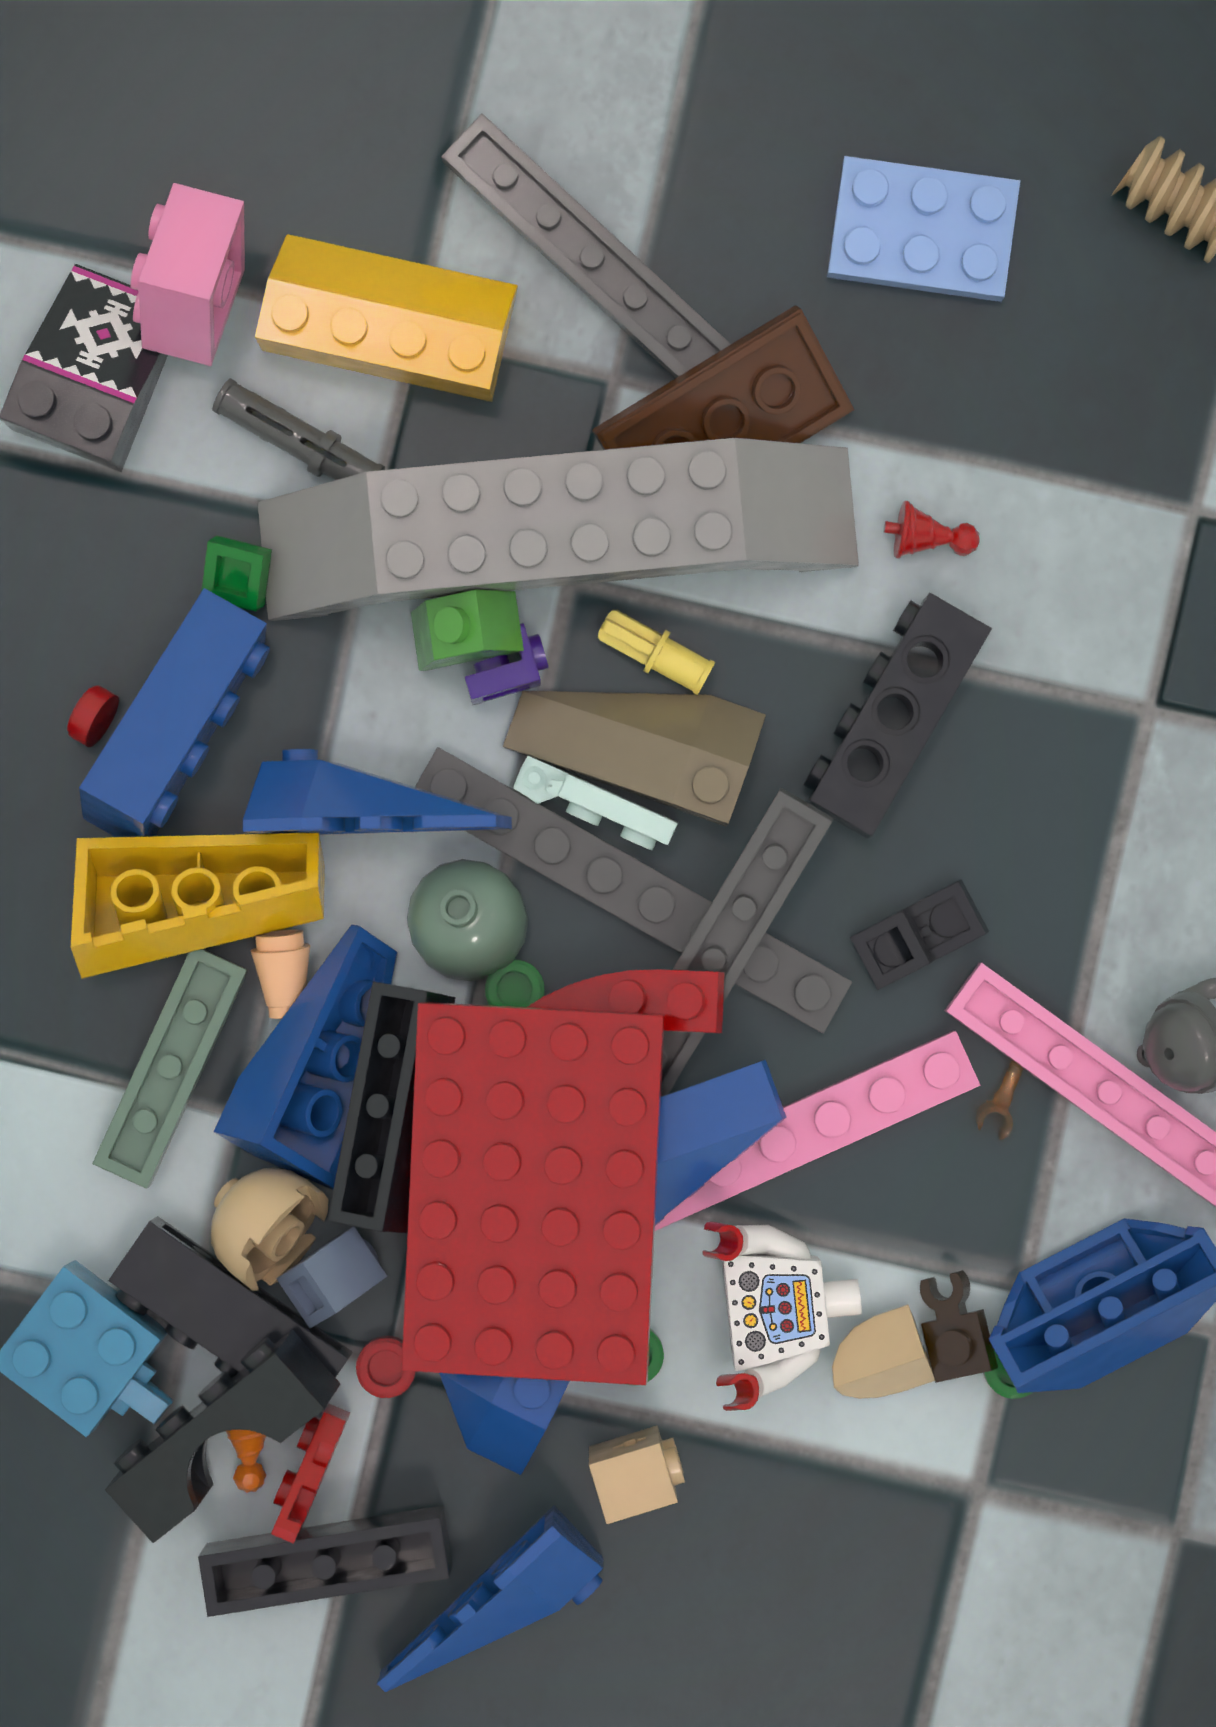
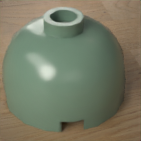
(467, 919)

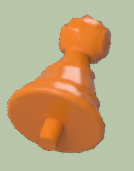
(248, 1444)

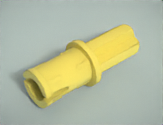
(655, 650)

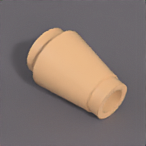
(281, 967)

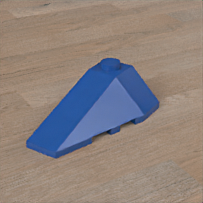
(300, 1082)

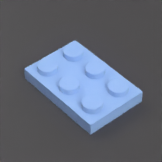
(923, 228)

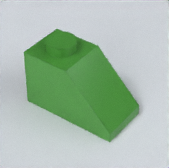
(466, 628)

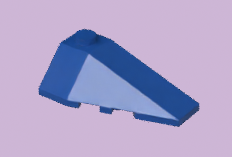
(338, 799)
(710, 1128)
(521, 1587)

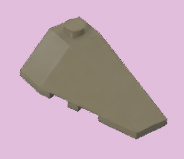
(656, 746)

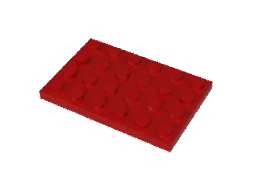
(533, 1193)

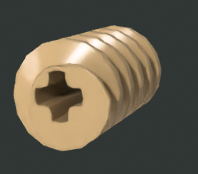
(1173, 193)

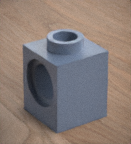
(332, 1277)

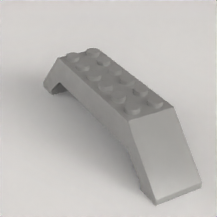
(558, 522)

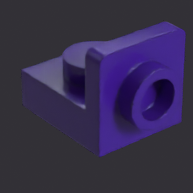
(500, 678)

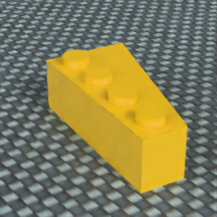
(188, 893)

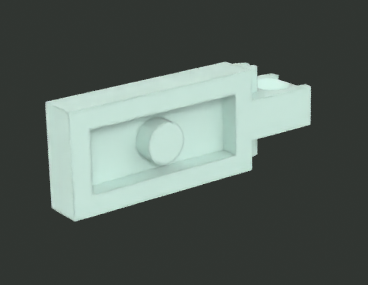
(590, 802)

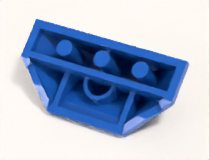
(1104, 1304)
(503, 1414)

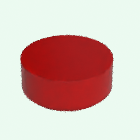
(92, 715)
(380, 1368)

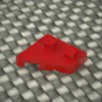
(300, 1488)

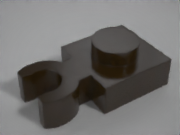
(957, 1338)

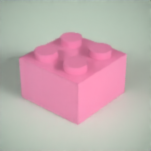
(189, 273)

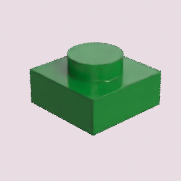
(237, 572)

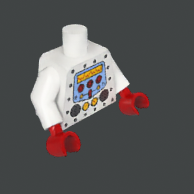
(774, 1307)

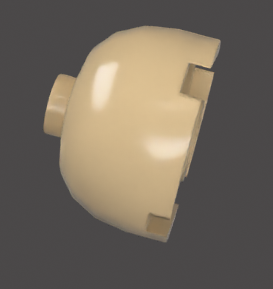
(264, 1223)

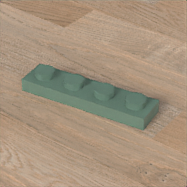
(170, 1067)

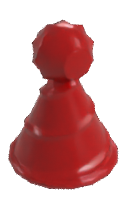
(921, 532)

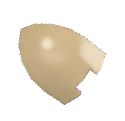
(882, 1357)

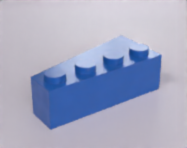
(173, 718)

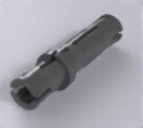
(239, 403)

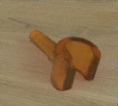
(1002, 1101)

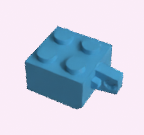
(85, 1353)

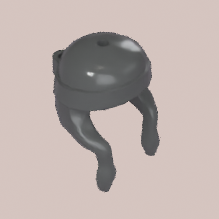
(1182, 1040)

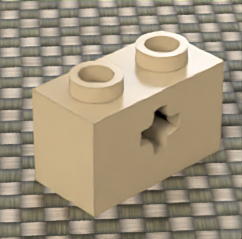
(635, 1473)

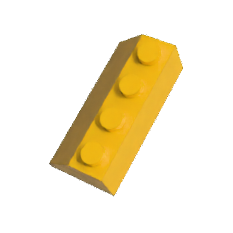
(386, 317)

